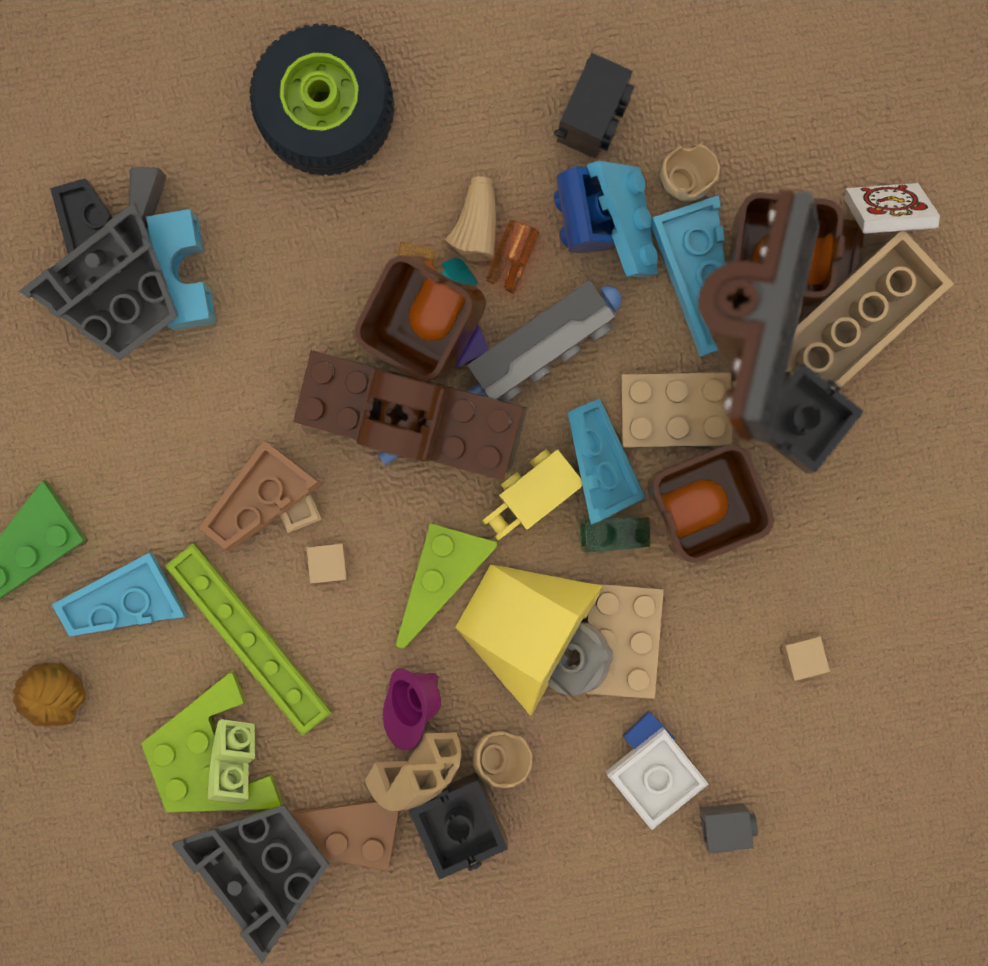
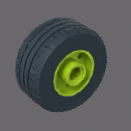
(318, 66)

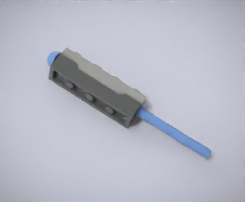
(541, 343)

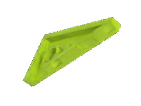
(444, 566)

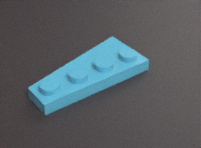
(692, 250)

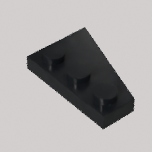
(79, 212)

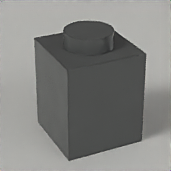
(728, 827)

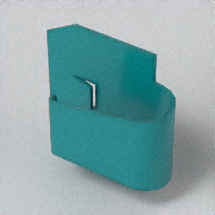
(458, 271)

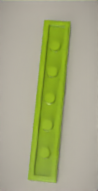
(248, 638)

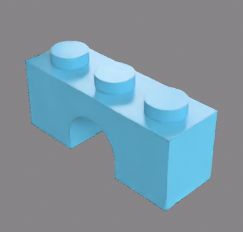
(173, 239)

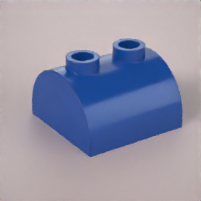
(585, 223)

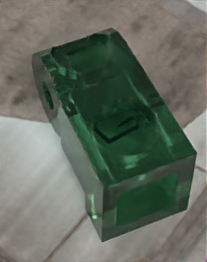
(614, 534)

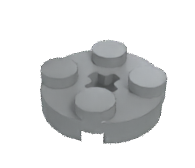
(593, 667)

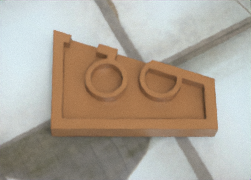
(257, 496)
(352, 832)

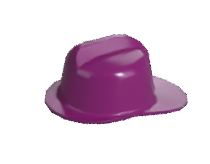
(409, 705)

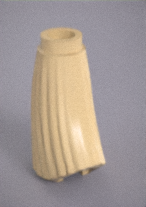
(476, 228)

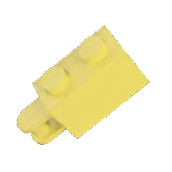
(535, 493)

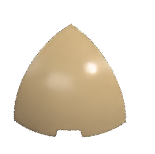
(421, 778)

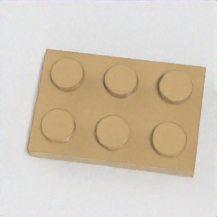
(674, 410)
(631, 625)

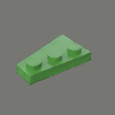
(36, 538)

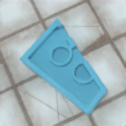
(626, 203)
(602, 463)
(120, 599)

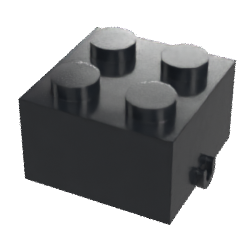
(596, 100)
(811, 419)
(460, 827)

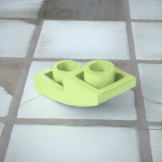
(230, 761)

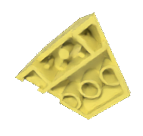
(524, 625)

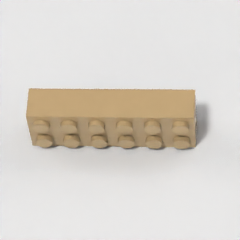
(867, 310)

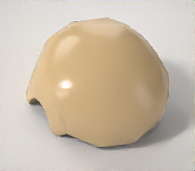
(689, 172)
(502, 759)

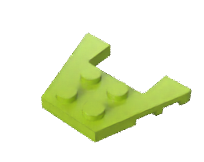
(182, 756)

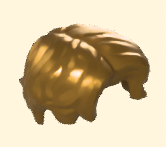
(48, 694)

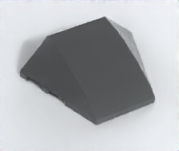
(109, 286)
(258, 871)

